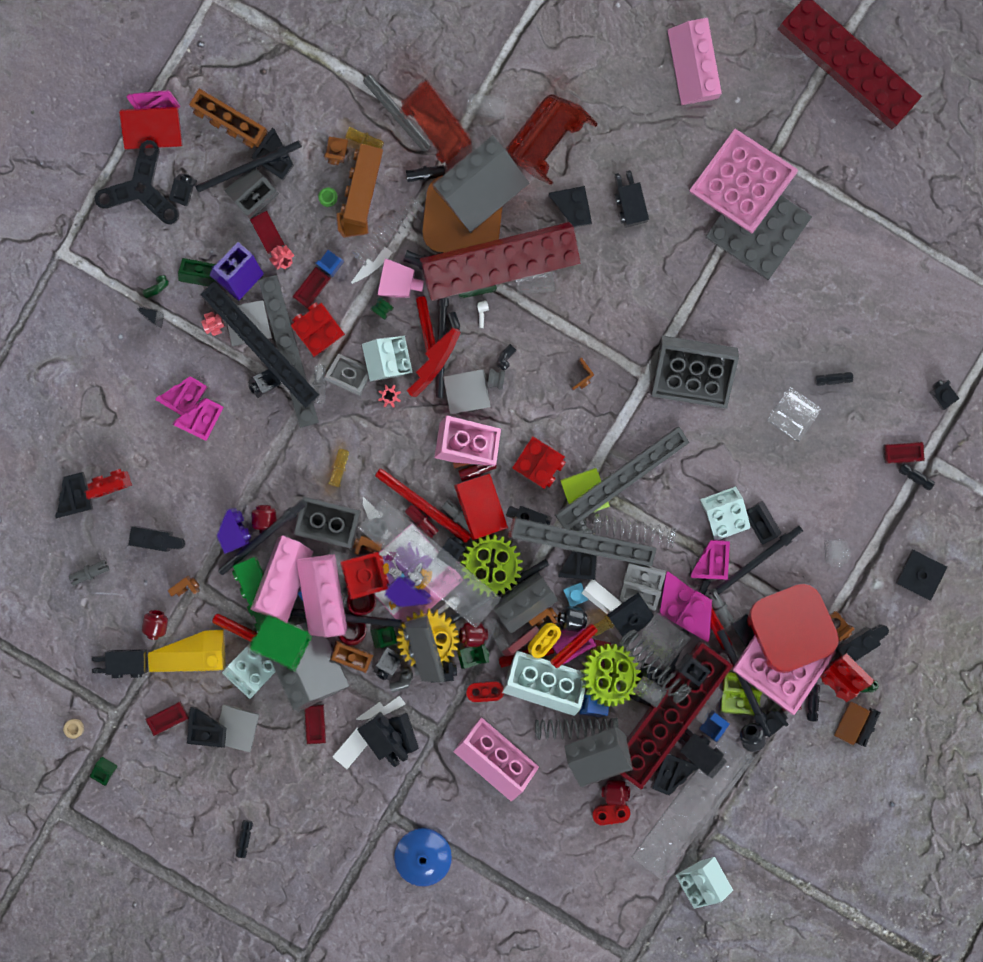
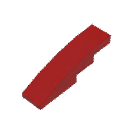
(437, 358)

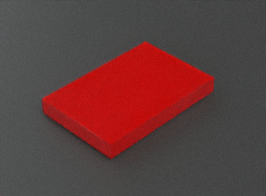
(152, 124)
(481, 506)

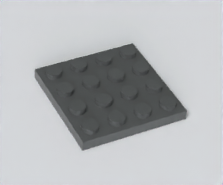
(768, 243)

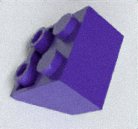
(237, 271)
(232, 532)
(405, 594)

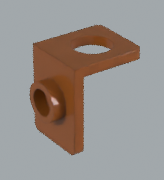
(350, 230)
(585, 382)
(844, 630)

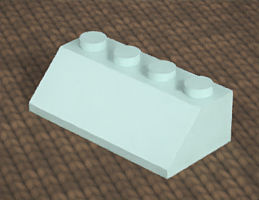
(544, 684)

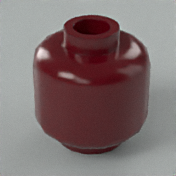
(263, 517)
(154, 624)
(473, 636)
(616, 792)

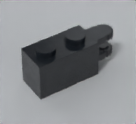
(631, 201)
(154, 539)
(862, 642)
(123, 663)
(383, 739)
(702, 754)

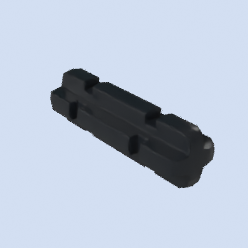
(830, 379)
(916, 476)
(813, 703)
(244, 838)

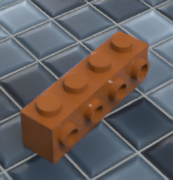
(228, 118)
(362, 185)

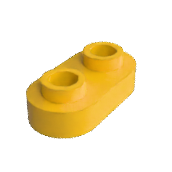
(544, 640)

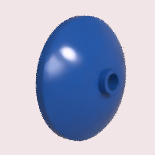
(424, 844)

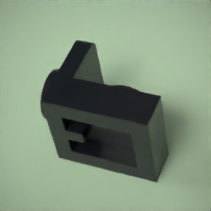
(182, 189)
(263, 383)
(943, 394)
(454, 547)
(387, 664)
(449, 676)
(776, 720)

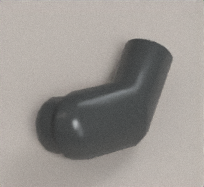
(404, 681)

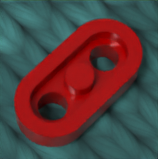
(485, 691)
(611, 814)

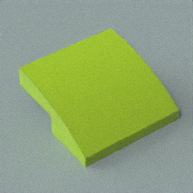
(581, 483)
(734, 697)

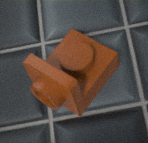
(336, 150)
(366, 541)
(180, 587)
(540, 618)

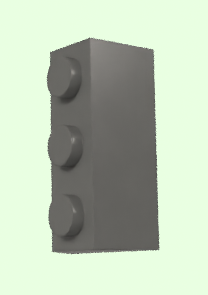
(327, 522)
(524, 602)
(424, 650)
(599, 756)

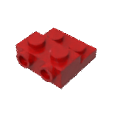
(317, 329)
(539, 463)
(104, 486)
(364, 575)
(846, 678)

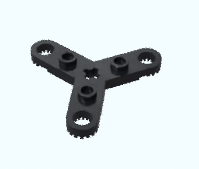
(144, 174)

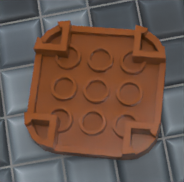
(447, 233)

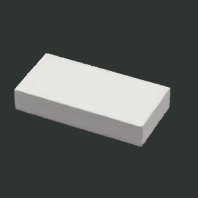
(600, 596)
(350, 749)

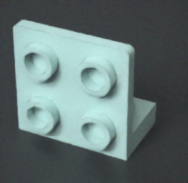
(726, 513)
(249, 671)

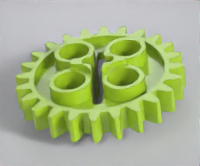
(509, 567)
(595, 672)

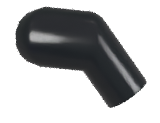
(453, 320)
(504, 356)

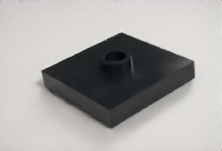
(921, 575)
(631, 615)

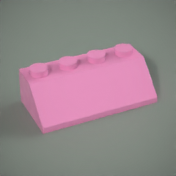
(694, 62)
(281, 579)
(322, 596)
(496, 759)

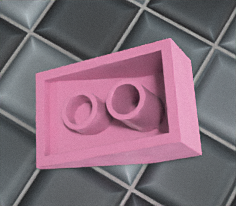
(467, 442)

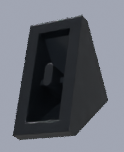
(692, 669)

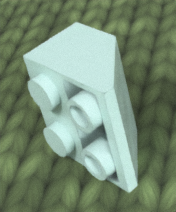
(387, 358)
(704, 883)

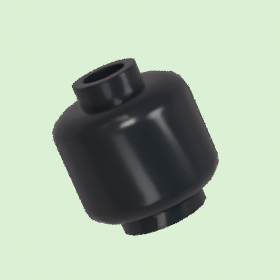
(572, 619)
(752, 737)

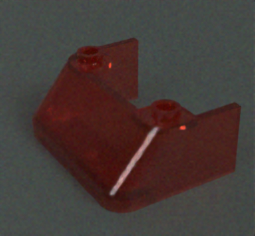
(438, 124)
(544, 132)

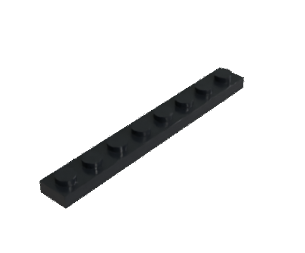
(260, 344)

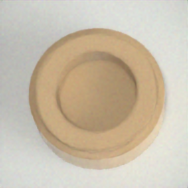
(73, 728)

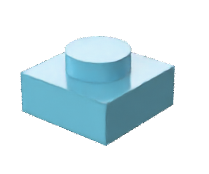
(574, 594)

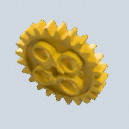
(438, 625)

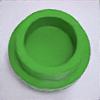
(328, 197)

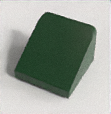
(383, 636)
(103, 771)

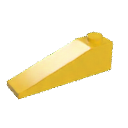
(195, 653)

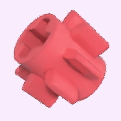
(281, 257)
(212, 323)
(384, 394)

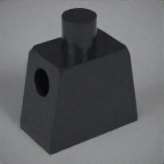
(534, 516)

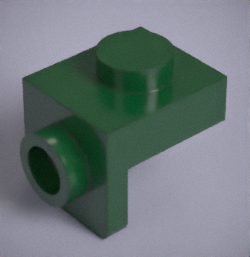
(473, 656)

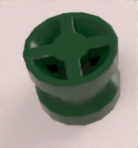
(381, 308)

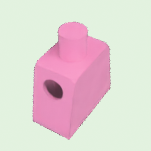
(398, 281)

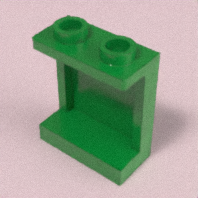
(280, 642)

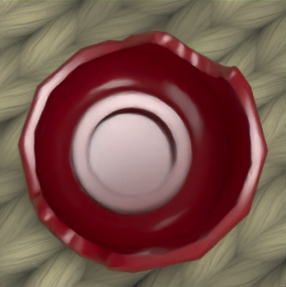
(362, 605)
(355, 633)

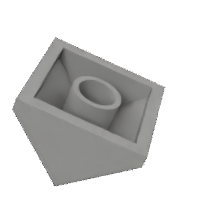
(348, 374)

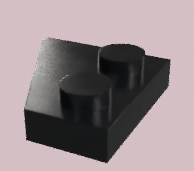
(279, 167)
(573, 205)
(73, 496)
(580, 566)
(205, 730)
(672, 773)

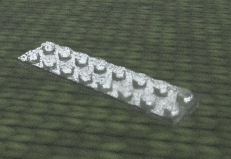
(429, 563)
(690, 811)

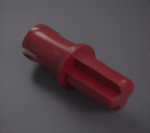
(474, 470)
(421, 521)

